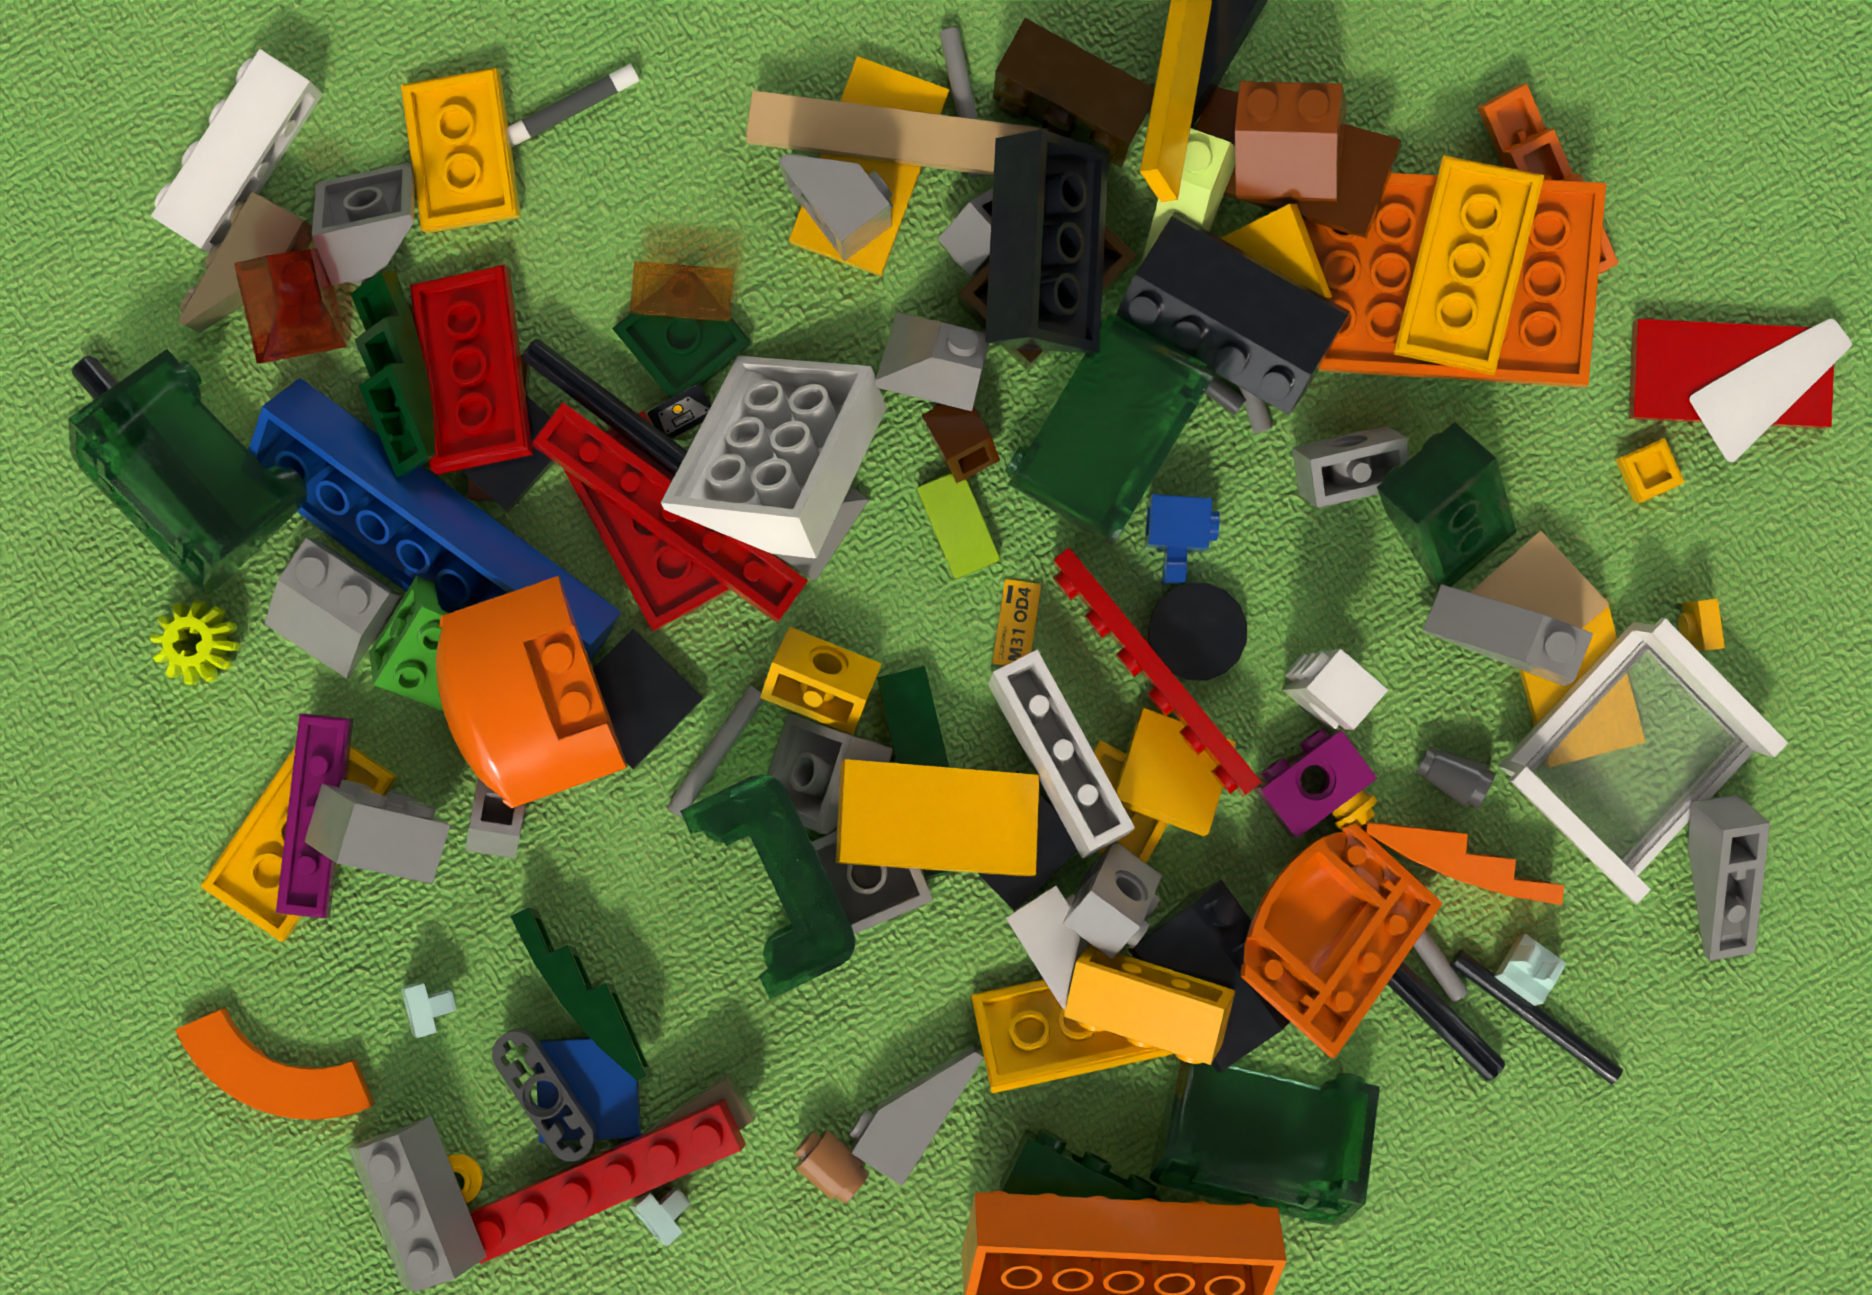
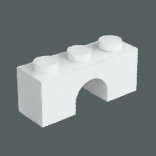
(1333, 688)

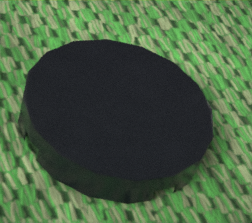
(1198, 631)

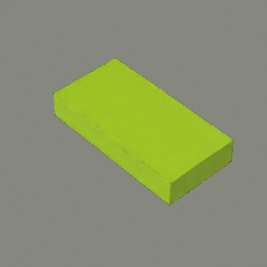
(958, 525)

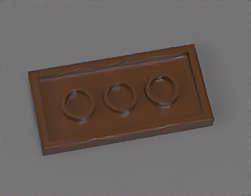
(1363, 171)

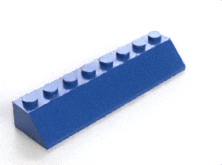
(409, 521)

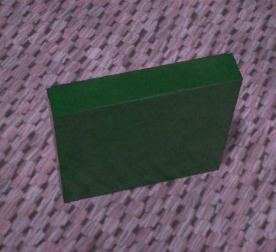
(680, 349)

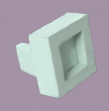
(1530, 969)
(423, 1007)
(659, 1214)

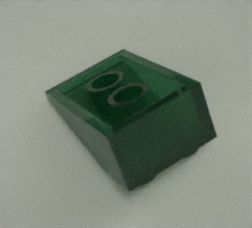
(1449, 505)

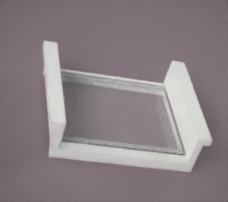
(1636, 749)

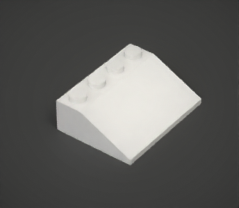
(778, 452)

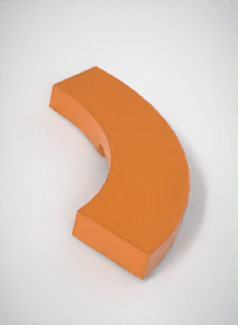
(267, 1084)

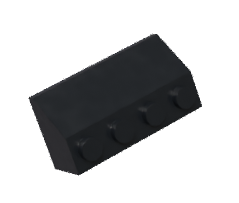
(1047, 243)
(1232, 313)

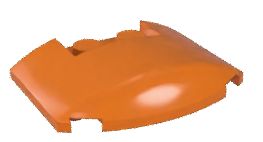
(524, 695)
(1334, 934)

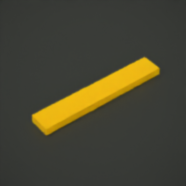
(1174, 97)

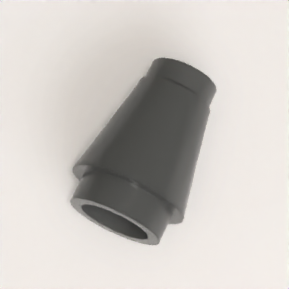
(1457, 776)

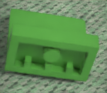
(407, 647)

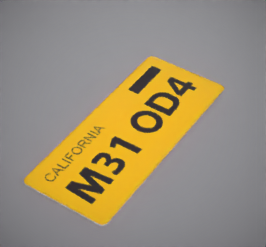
(1016, 621)

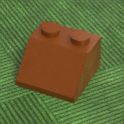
(1289, 140)

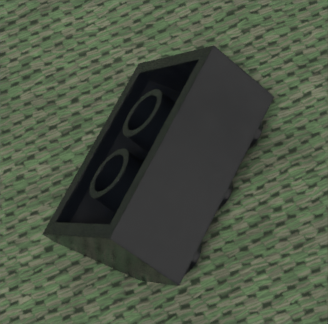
(1207, 941)

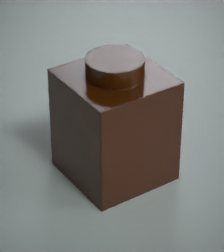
(961, 440)

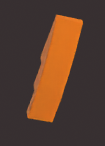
(1530, 147)
(1447, 855)

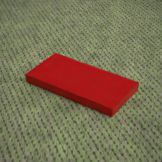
(1684, 356)
(472, 368)
(656, 573)

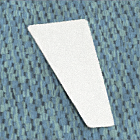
(1758, 392)

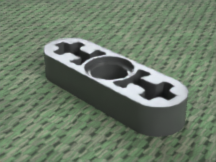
(551, 1134)

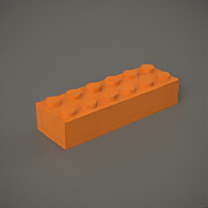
(1119, 1247)

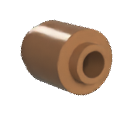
(830, 1165)

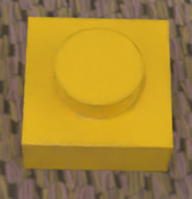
(1702, 624)

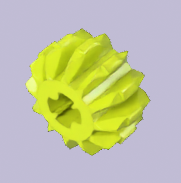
(180, 633)

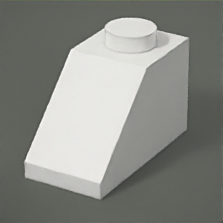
(1048, 941)

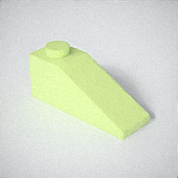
(1202, 187)

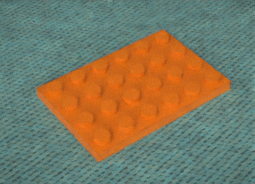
(1552, 305)

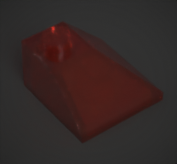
(289, 305)

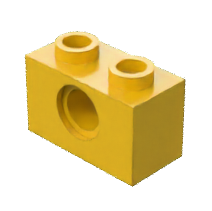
(820, 680)

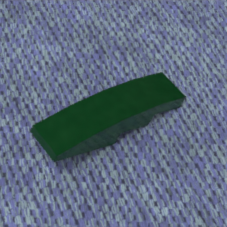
(398, 379)
(913, 724)
(594, 1009)

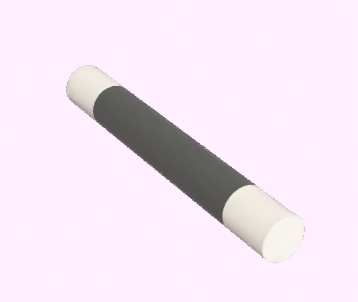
(572, 104)

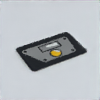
(681, 412)

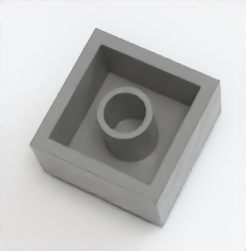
(377, 831)
(872, 892)

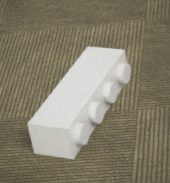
(237, 150)
(1060, 754)

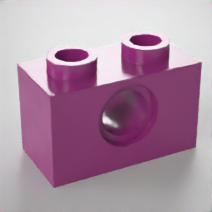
(1343, 774)

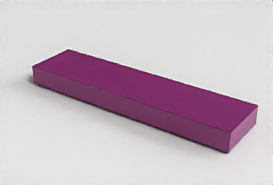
(319, 759)

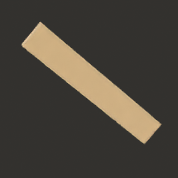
(876, 132)

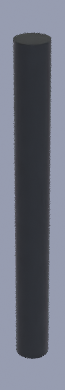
(1537, 1018)

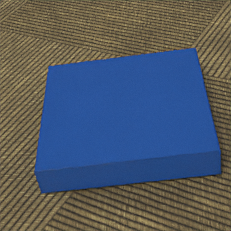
(600, 1085)

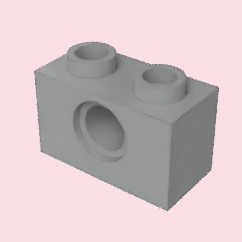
(1347, 465)
(1114, 901)

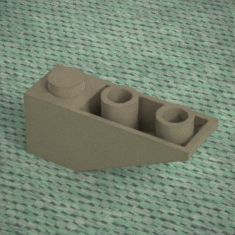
(255, 231)

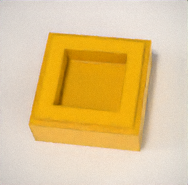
(1649, 471)

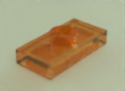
(682, 291)

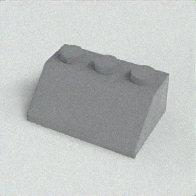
(417, 1205)

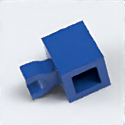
(1178, 527)

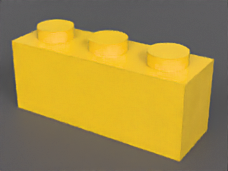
(1149, 1005)

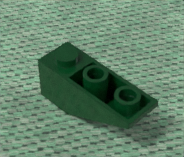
(1047, 1167)

